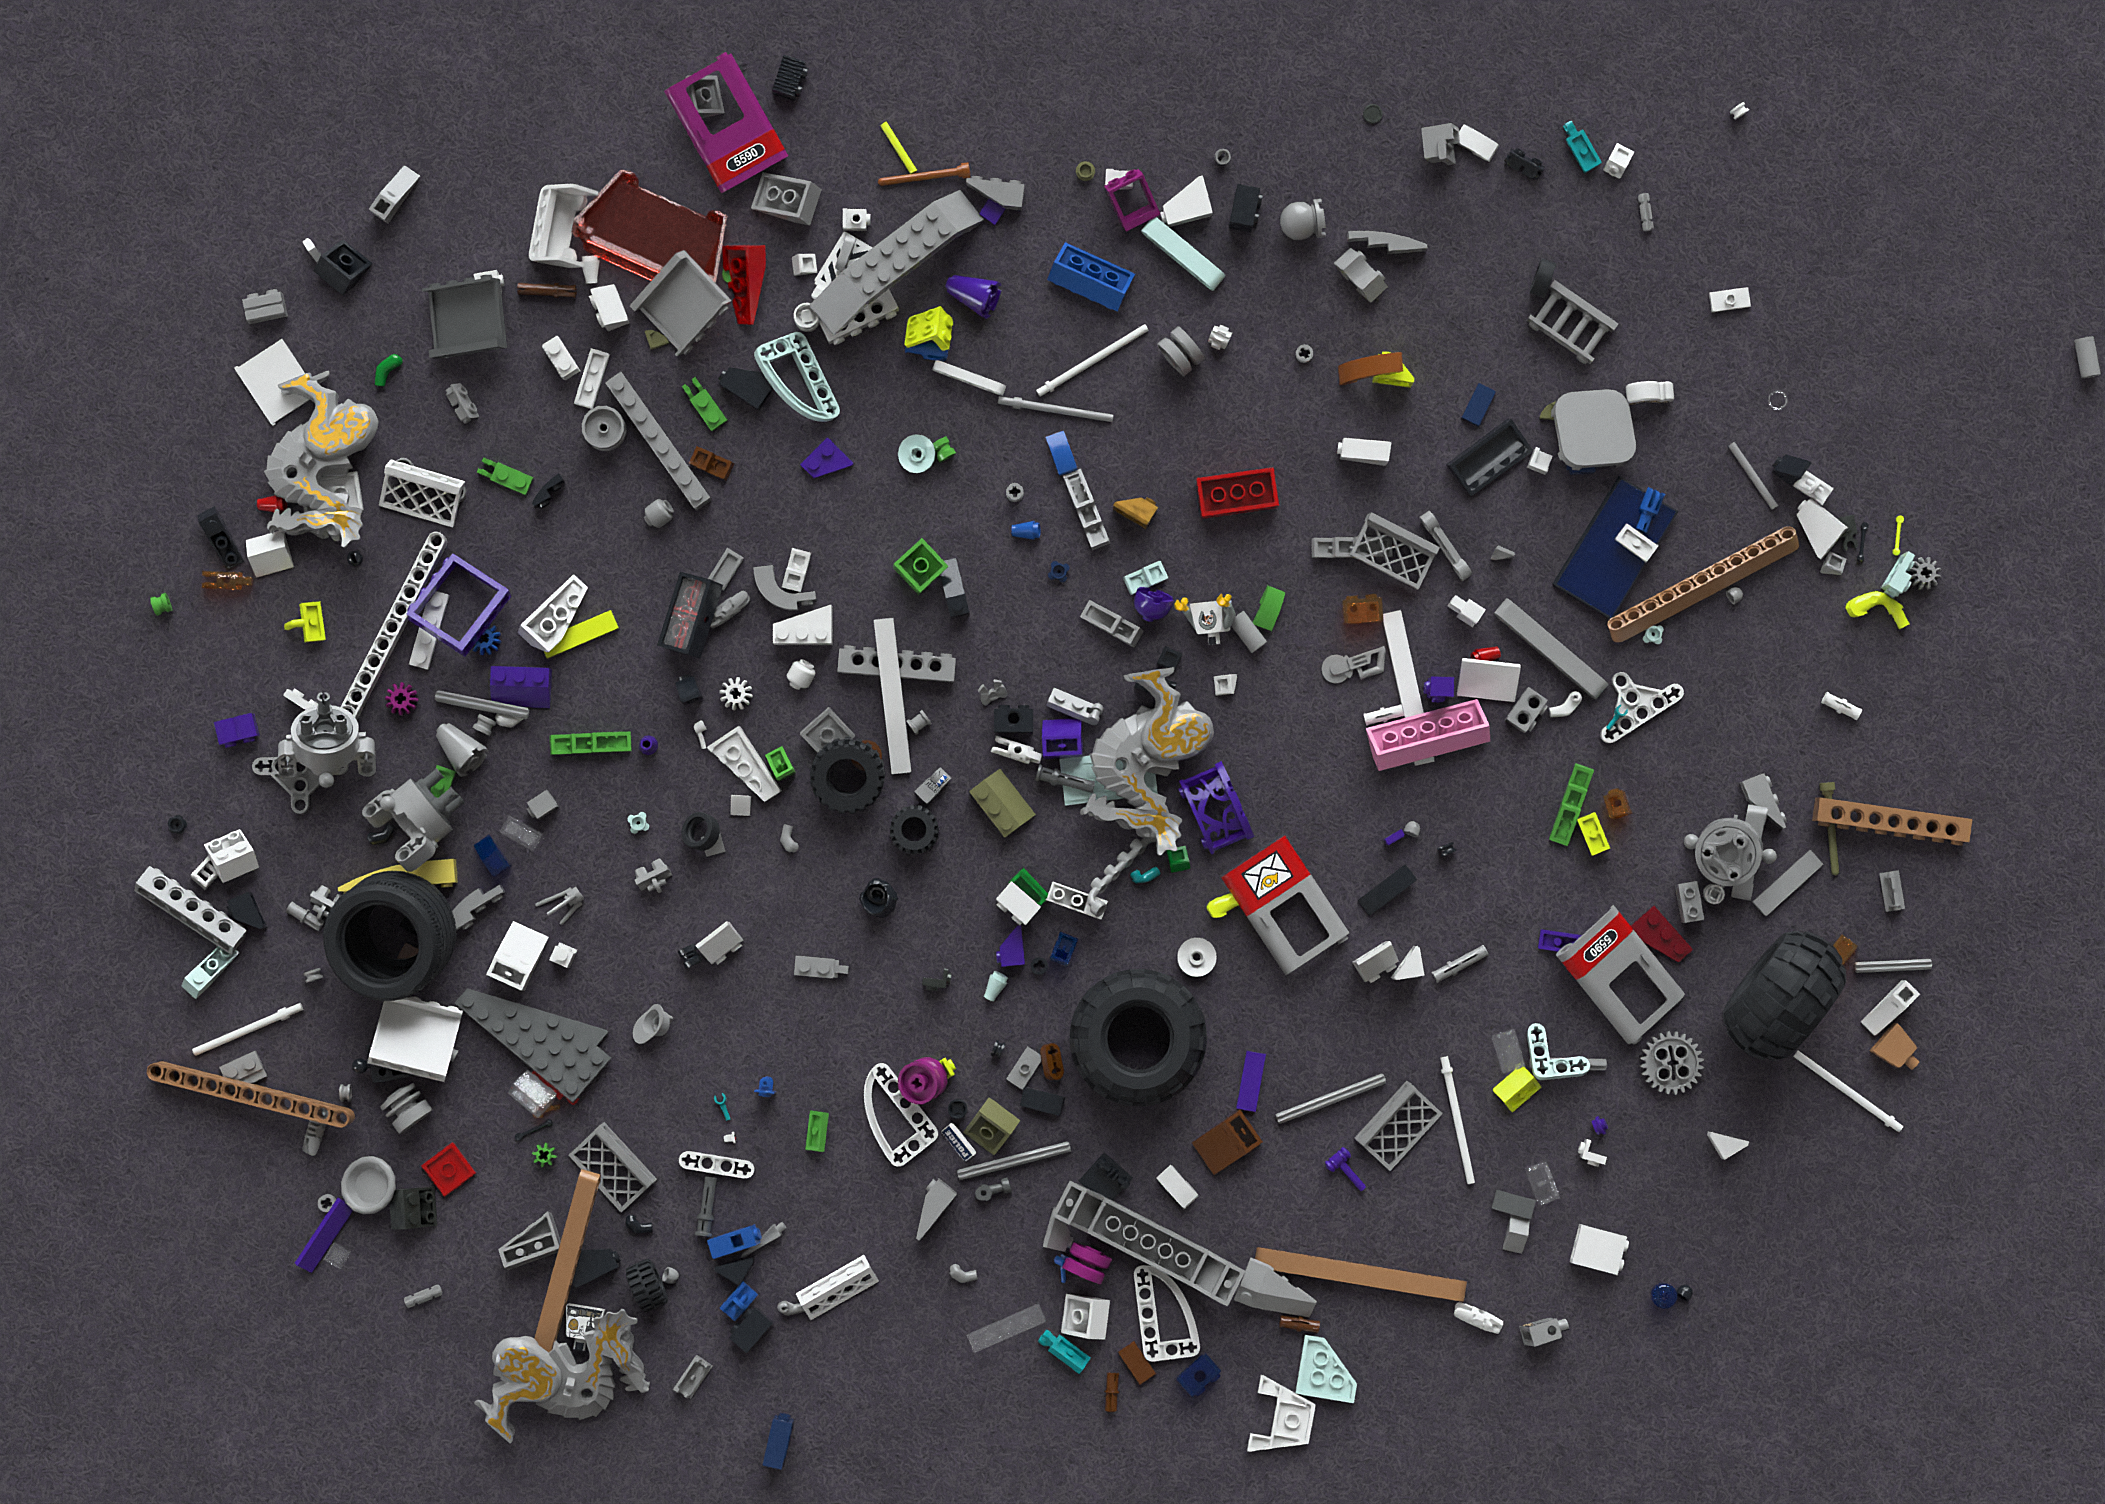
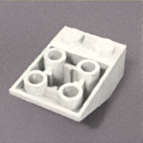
(517, 956)

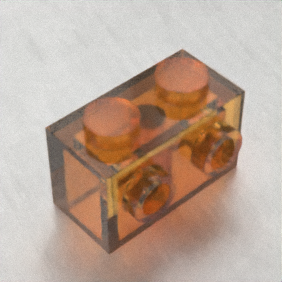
(1362, 610)

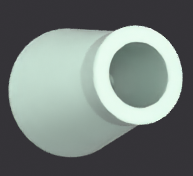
(995, 985)

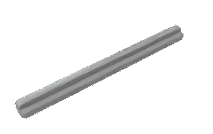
(1330, 1098)
(1014, 1160)

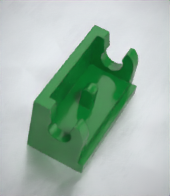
(1030, 886)

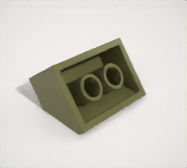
(1002, 803)

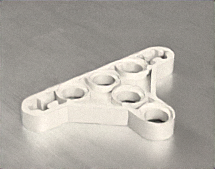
(1644, 700)

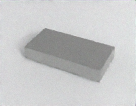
(726, 568)

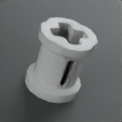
(1010, 489)
(919, 722)

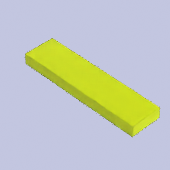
(585, 632)

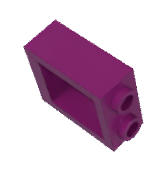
(1141, 215)

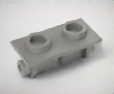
(458, 395)
(1892, 891)

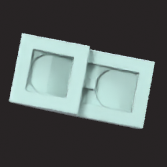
(1145, 577)

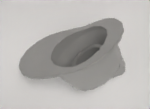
(652, 1023)

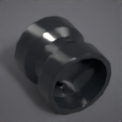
(687, 952)
(955, 1110)

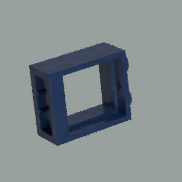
(778, 1441)

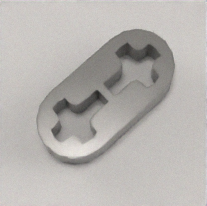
(845, 253)

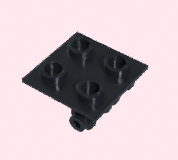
(1106, 1177)

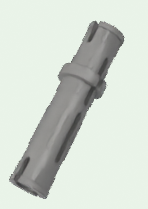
(1480, 953)

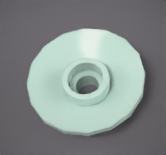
(908, 451)

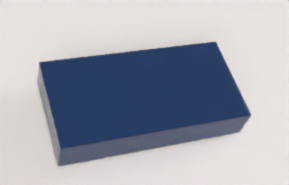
(1478, 404)

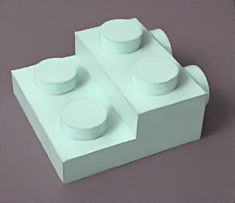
(1898, 578)

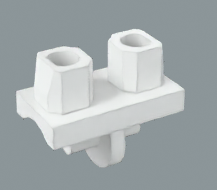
(1813, 487)

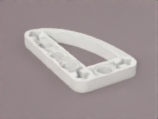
(907, 1112)
(1152, 1322)

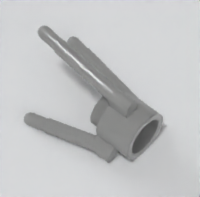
(572, 897)

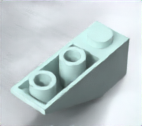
(207, 971)

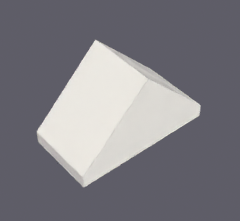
(1726, 1145)

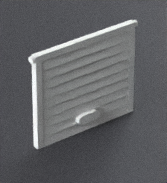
(265, 373)

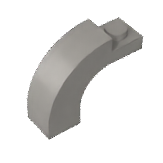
(768, 587)

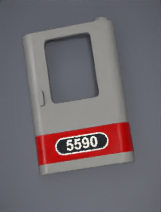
(1602, 956)

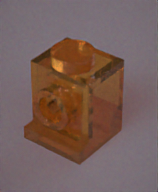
(1610, 799)

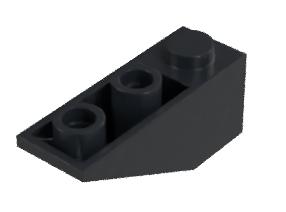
(220, 537)

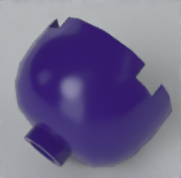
(1152, 604)

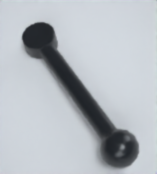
(1864, 526)
(519, 1136)

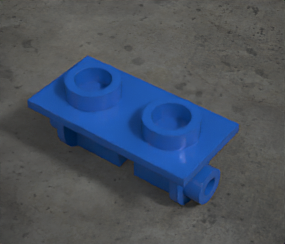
(765, 1087)

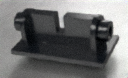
(1531, 166)

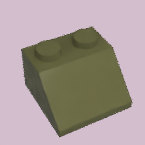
(991, 1126)

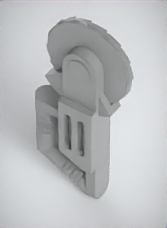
(1338, 668)

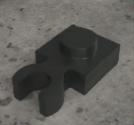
(1849, 521)

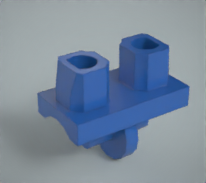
(738, 1301)

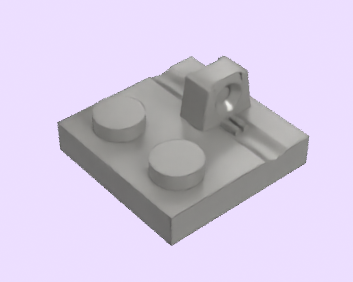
(825, 729)

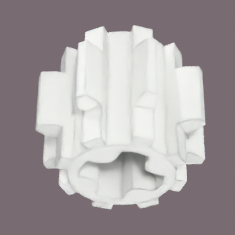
(1219, 337)

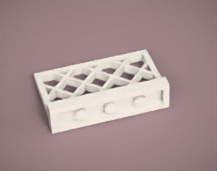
(428, 479)

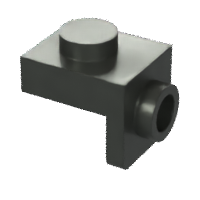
(933, 984)

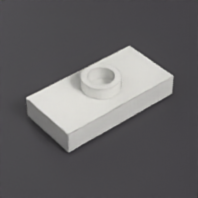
(1729, 299)

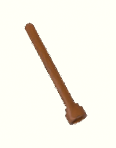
(962, 171)

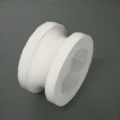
(1739, 110)

